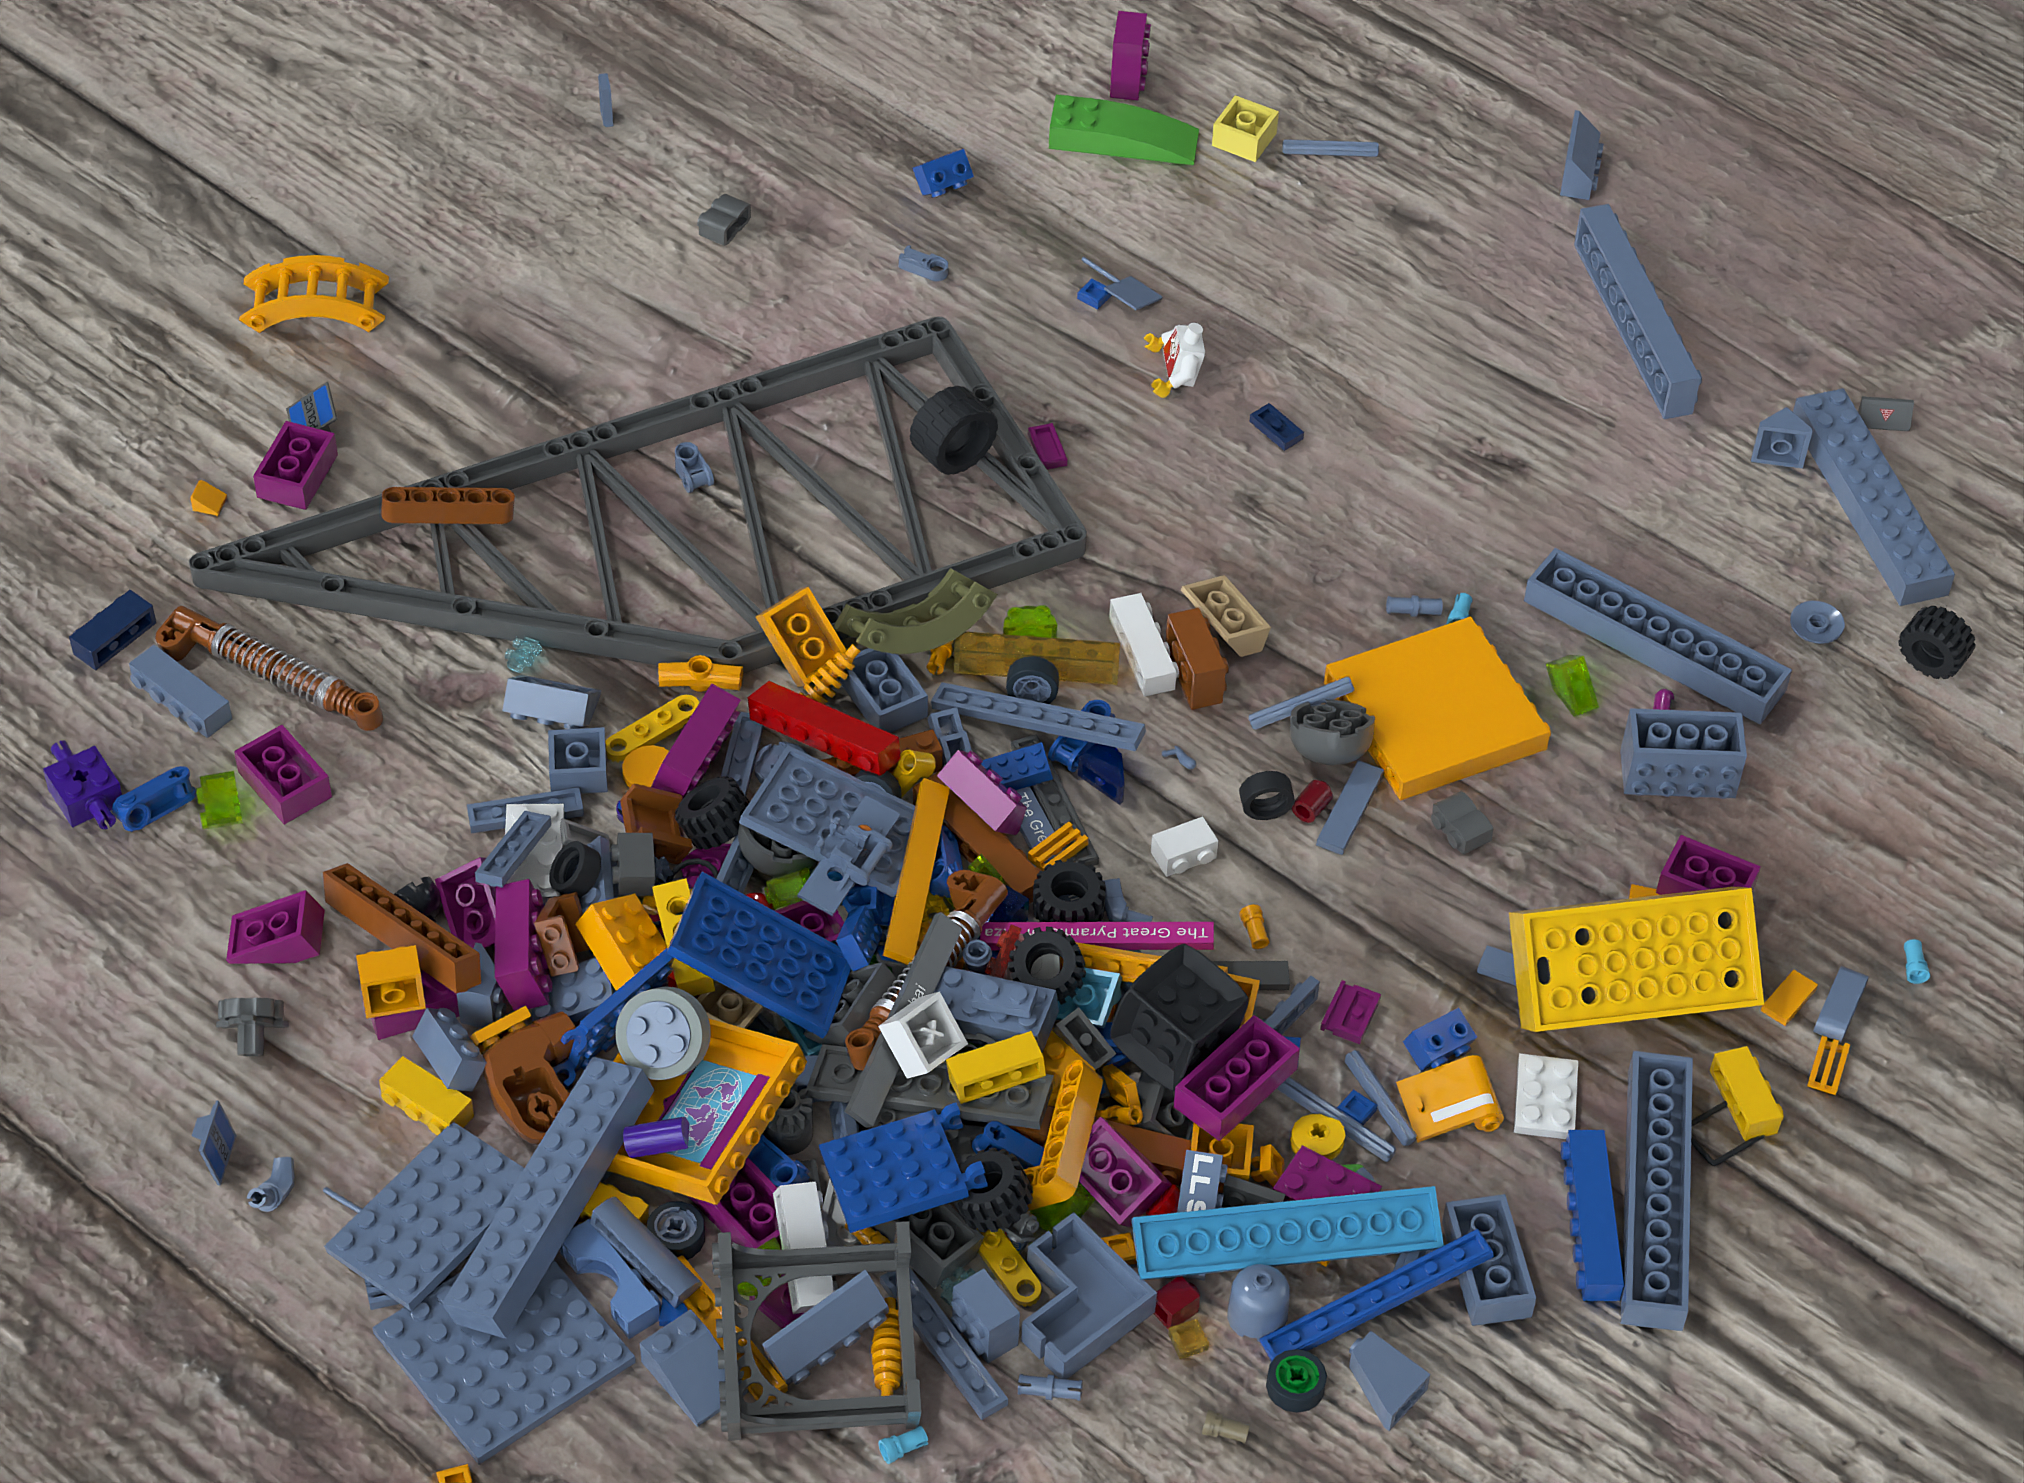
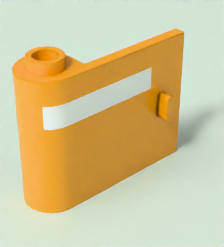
(1451, 1098)

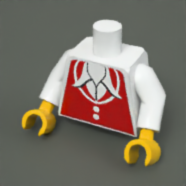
(1182, 355)

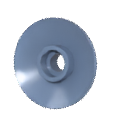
(1817, 622)

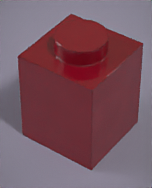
(1177, 1302)

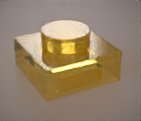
(1188, 1339)

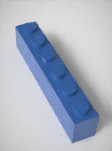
(1593, 1215)

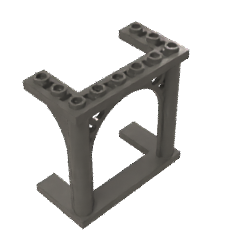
(743, 1264)

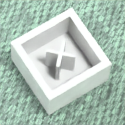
(923, 1035)

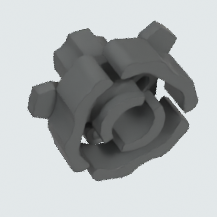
(251, 1018)

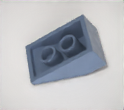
(686, 1365)

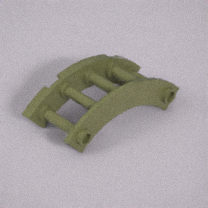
(920, 627)

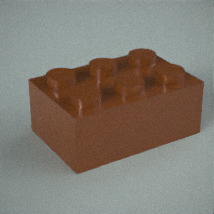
(1197, 658)

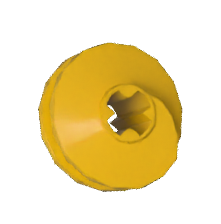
(1319, 1134)

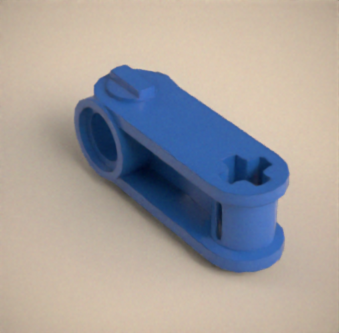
(1067, 749)
(154, 799)
(946, 862)
(1025, 1150)
(777, 1165)

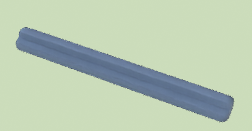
(1352, 1128)

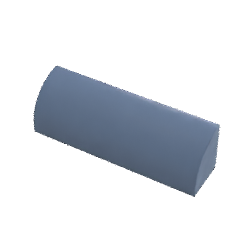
(644, 1251)

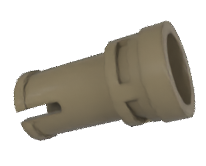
(1217, 1425)

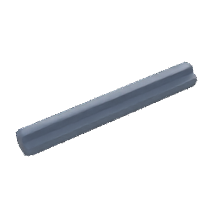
(1332, 148)
(1314, 697)
(1379, 1096)

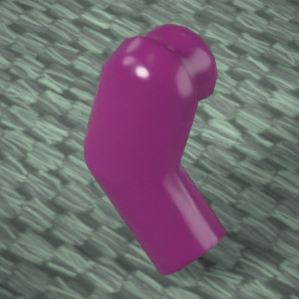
(1663, 699)

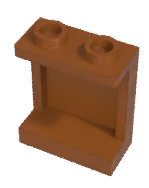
(653, 812)
(560, 935)

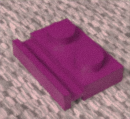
(1350, 1012)

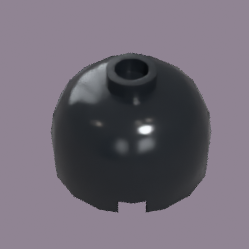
(422, 897)

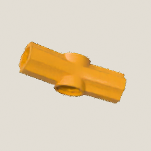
(700, 674)

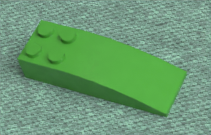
(1120, 131)

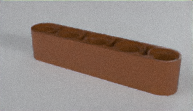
(447, 505)

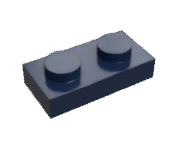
(1276, 426)

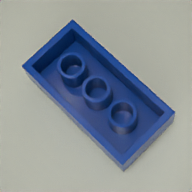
(1021, 767)
(859, 937)

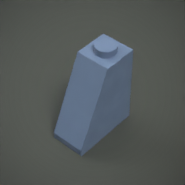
(1387, 1378)

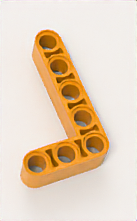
(1067, 1137)

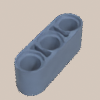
(1841, 1004)

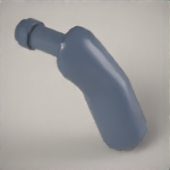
(1183, 758)

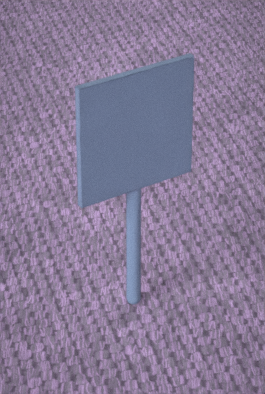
(1127, 290)

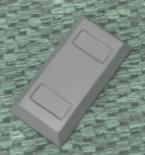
(575, 832)

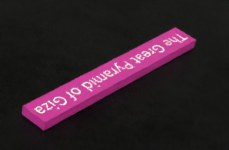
(1117, 934)

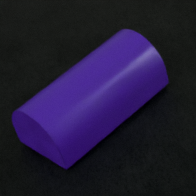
(656, 1137)

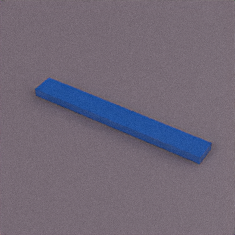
(1379, 1295)

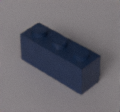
(112, 629)

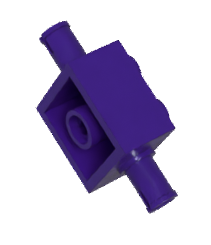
(82, 785)

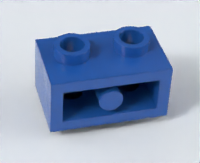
(943, 172)
(1440, 1039)

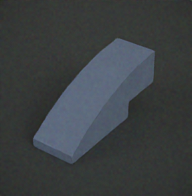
(949, 733)

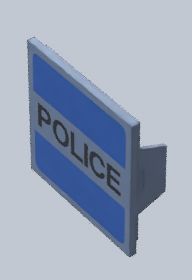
(216, 1142)

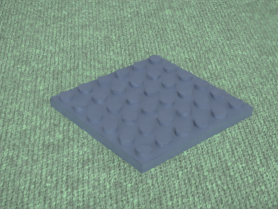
(502, 1387)

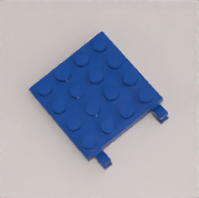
(598, 1028)
(898, 1169)

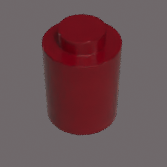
(1312, 801)

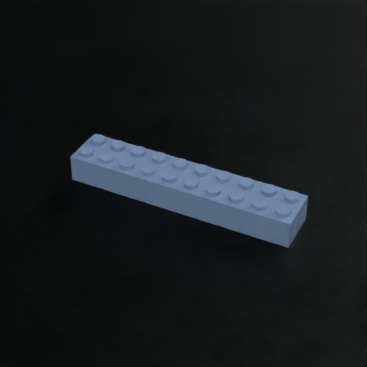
(1637, 312)
(1874, 499)
(1657, 635)
(1657, 1191)
(548, 1198)

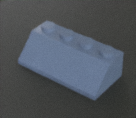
(826, 1328)

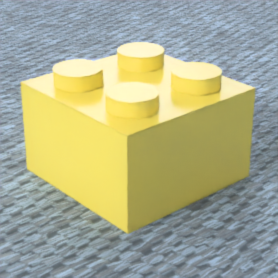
(1245, 128)

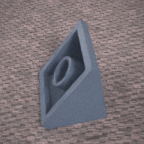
(1782, 440)

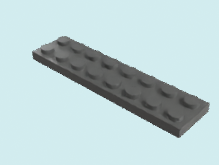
(1017, 1106)

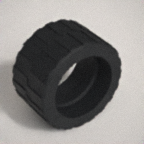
(953, 430)

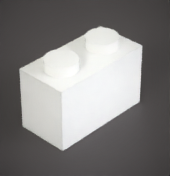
(1184, 846)

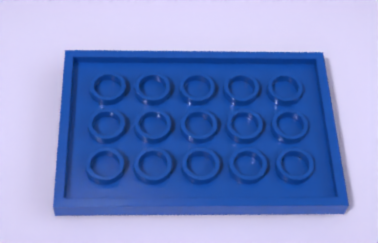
(760, 954)

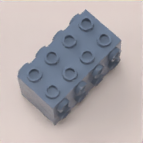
(1683, 753)

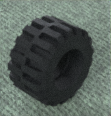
(1937, 642)
(712, 812)
(1069, 879)
(1049, 943)
(1005, 1196)

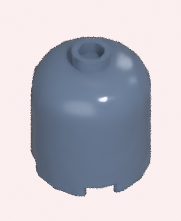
(1258, 1301)

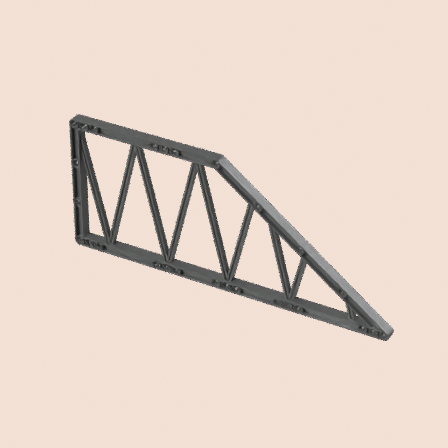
(254, 568)

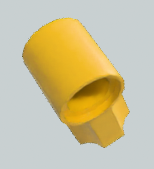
(913, 767)

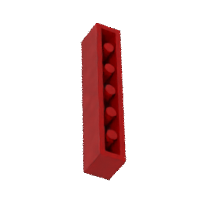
(824, 728)

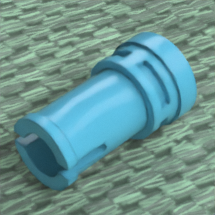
(1461, 608)
(1916, 967)
(897, 1446)

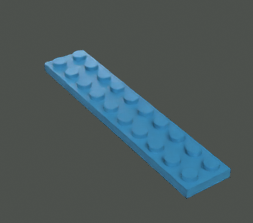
(1287, 1233)

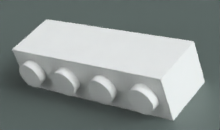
(1143, 644)
(799, 1228)

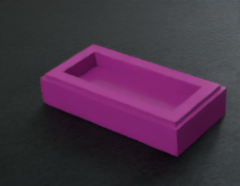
(1047, 446)

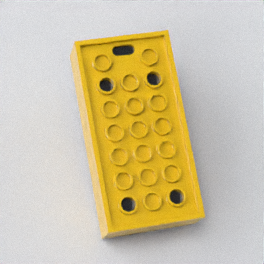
(1636, 958)

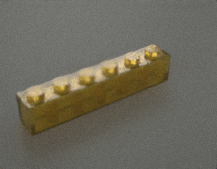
(1074, 659)

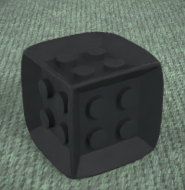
(1177, 1015)

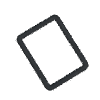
(1701, 1150)

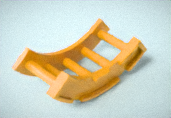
(313, 269)

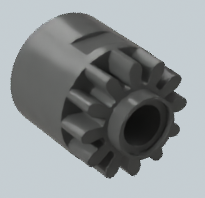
(792, 1124)

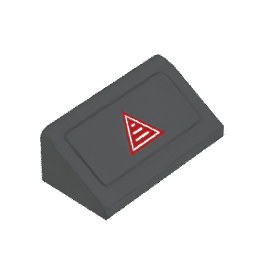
(1886, 413)

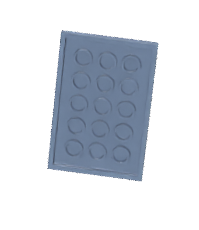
(804, 798)
(427, 1216)

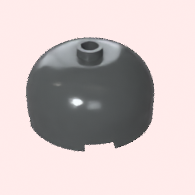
(1331, 731)
(769, 855)

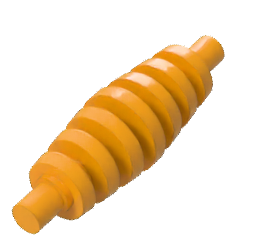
(830, 677)
(887, 1352)

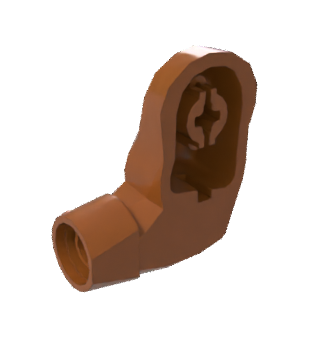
(523, 1077)

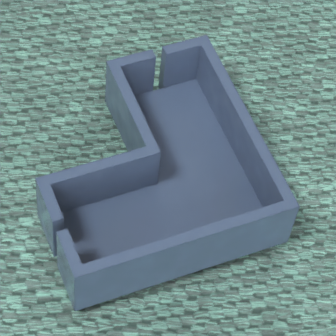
(1095, 1298)

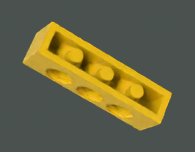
(670, 900)

